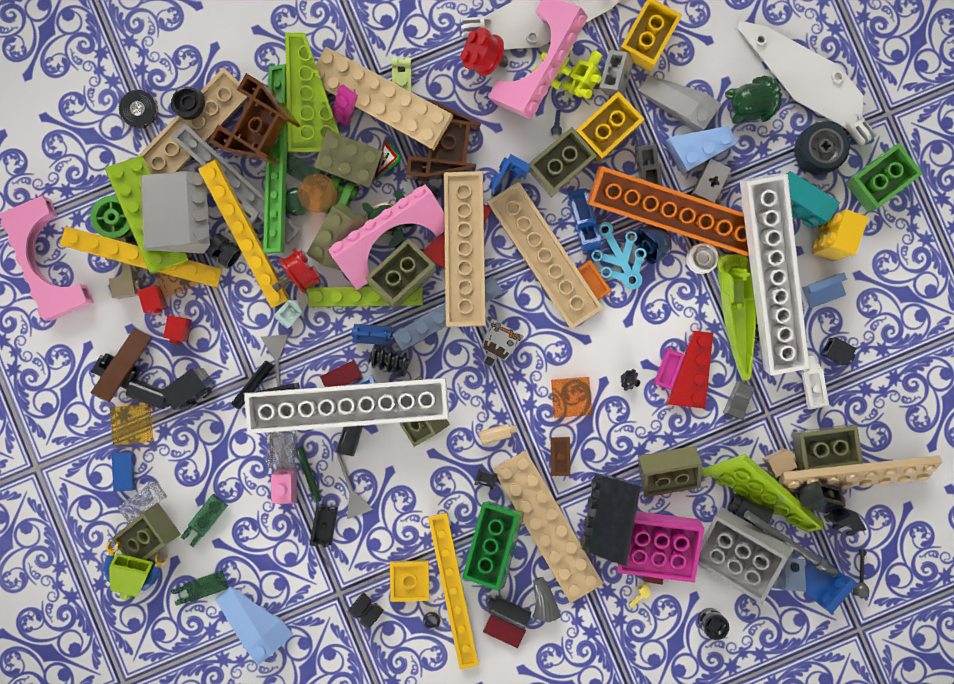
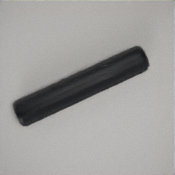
(252, 384)

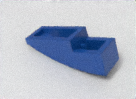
(584, 220)

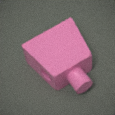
(284, 486)

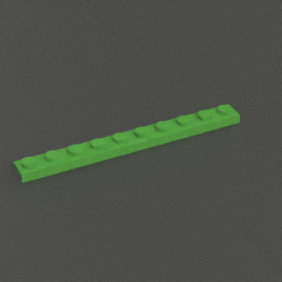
(276, 175)

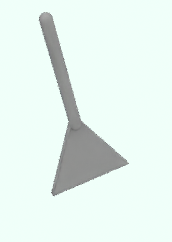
(275, 346)
(356, 504)

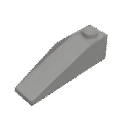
(683, 103)

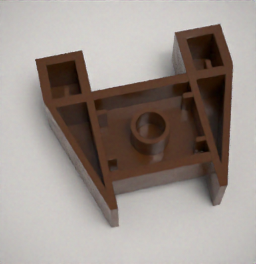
(258, 124)
(449, 153)

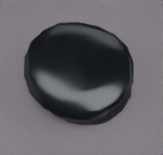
(188, 102)

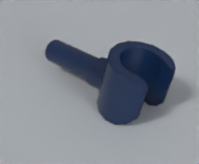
(557, 123)

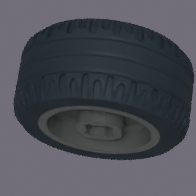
(822, 148)

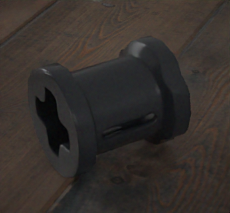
(485, 479)

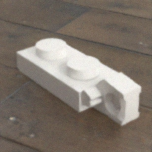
(814, 385)

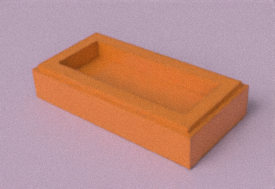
(594, 279)

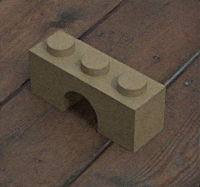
(128, 281)

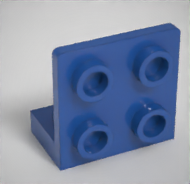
(518, 169)
(826, 589)

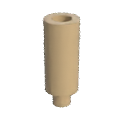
(497, 433)

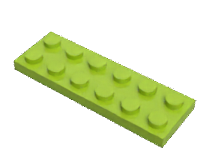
(126, 182)

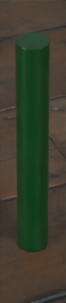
(308, 474)

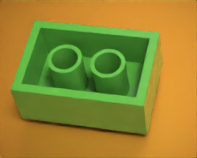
(883, 178)

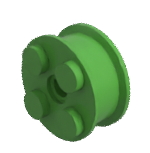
(103, 219)

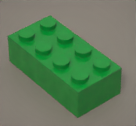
(493, 545)

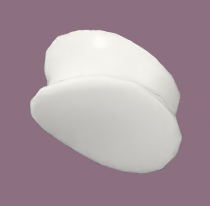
(702, 258)

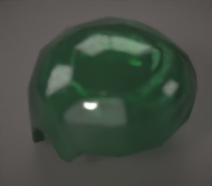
(293, 204)

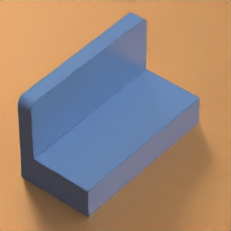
(825, 290)

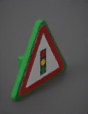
(389, 159)

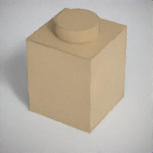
(780, 462)

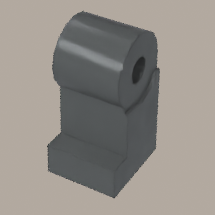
(739, 400)

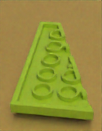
(305, 97)
(757, 485)

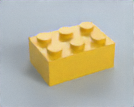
(650, 33)
(610, 126)
(840, 236)

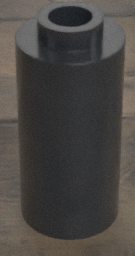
(146, 393)
(349, 440)
(509, 611)

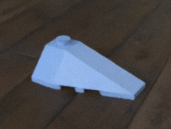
(255, 627)

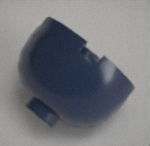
(656, 243)

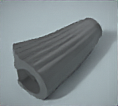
(545, 603)

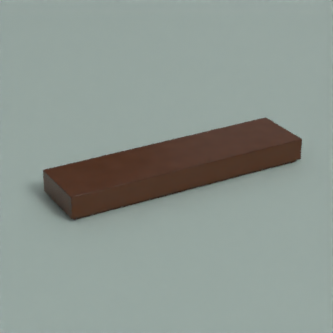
(121, 365)

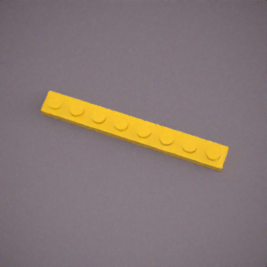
(243, 232)
(132, 255)
(453, 591)

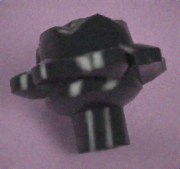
(629, 380)

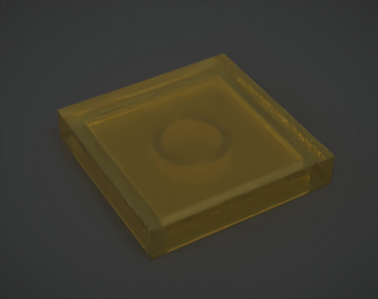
(131, 424)

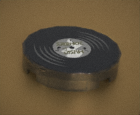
(138, 109)

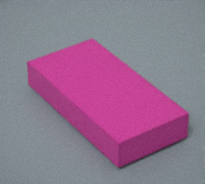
(669, 369)

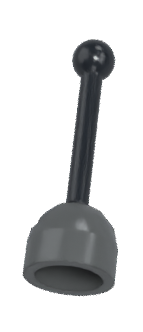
(861, 588)

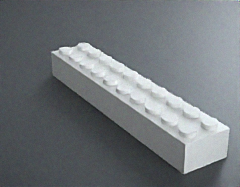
(774, 273)
(346, 405)

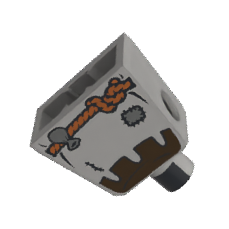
(499, 342)

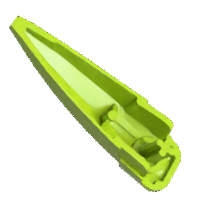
(738, 309)

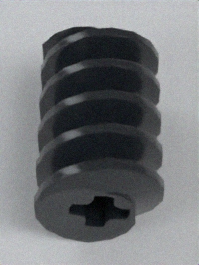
(389, 360)

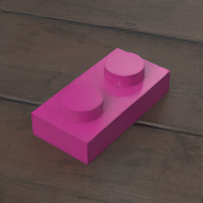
(344, 105)

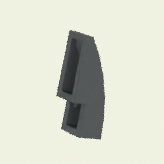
(648, 164)

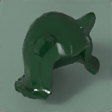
(755, 100)

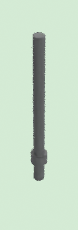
(818, 562)

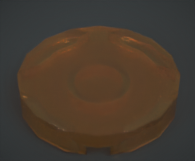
(317, 193)

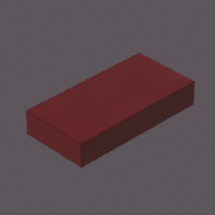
(342, 375)
(504, 631)

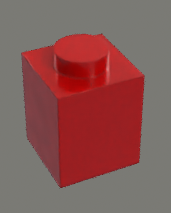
(152, 300)
(177, 329)

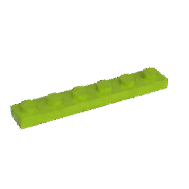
(354, 298)

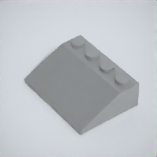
(175, 212)
(743, 554)

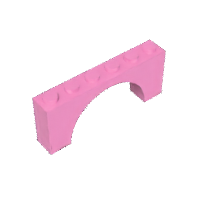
(527, 93)
(23, 227)
(353, 251)

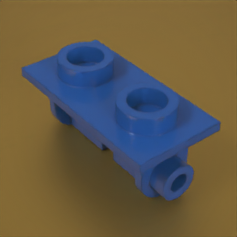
(371, 334)

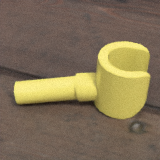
(644, 593)

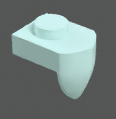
(289, 313)

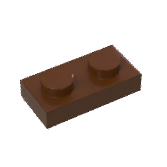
(560, 456)

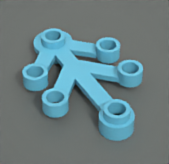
(621, 258)

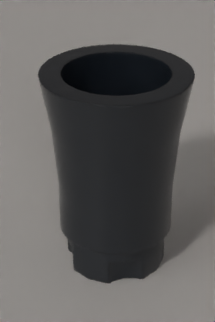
(741, 504)

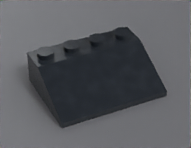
(610, 518)

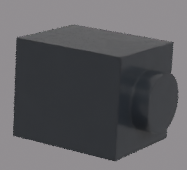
(838, 351)

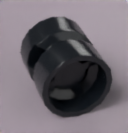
(226, 252)
(365, 610)
(713, 623)

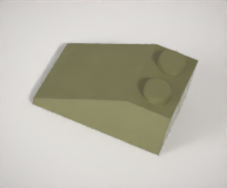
(147, 534)

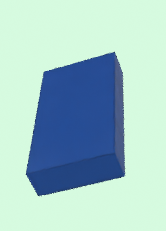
(123, 471)

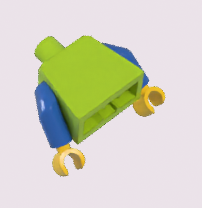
(129, 574)

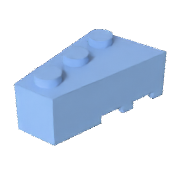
(698, 147)

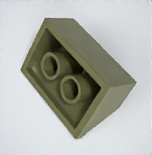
(336, 227)
(422, 430)
(670, 471)

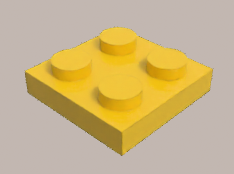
(409, 581)

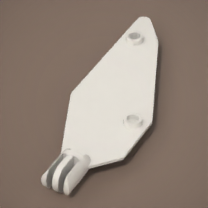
(522, 27)
(811, 80)

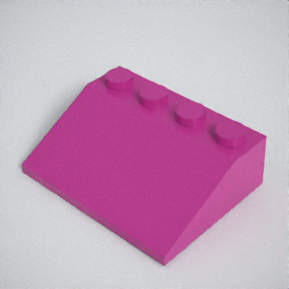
(664, 547)

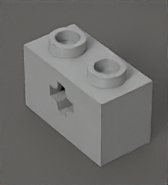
(616, 72)
(712, 171)

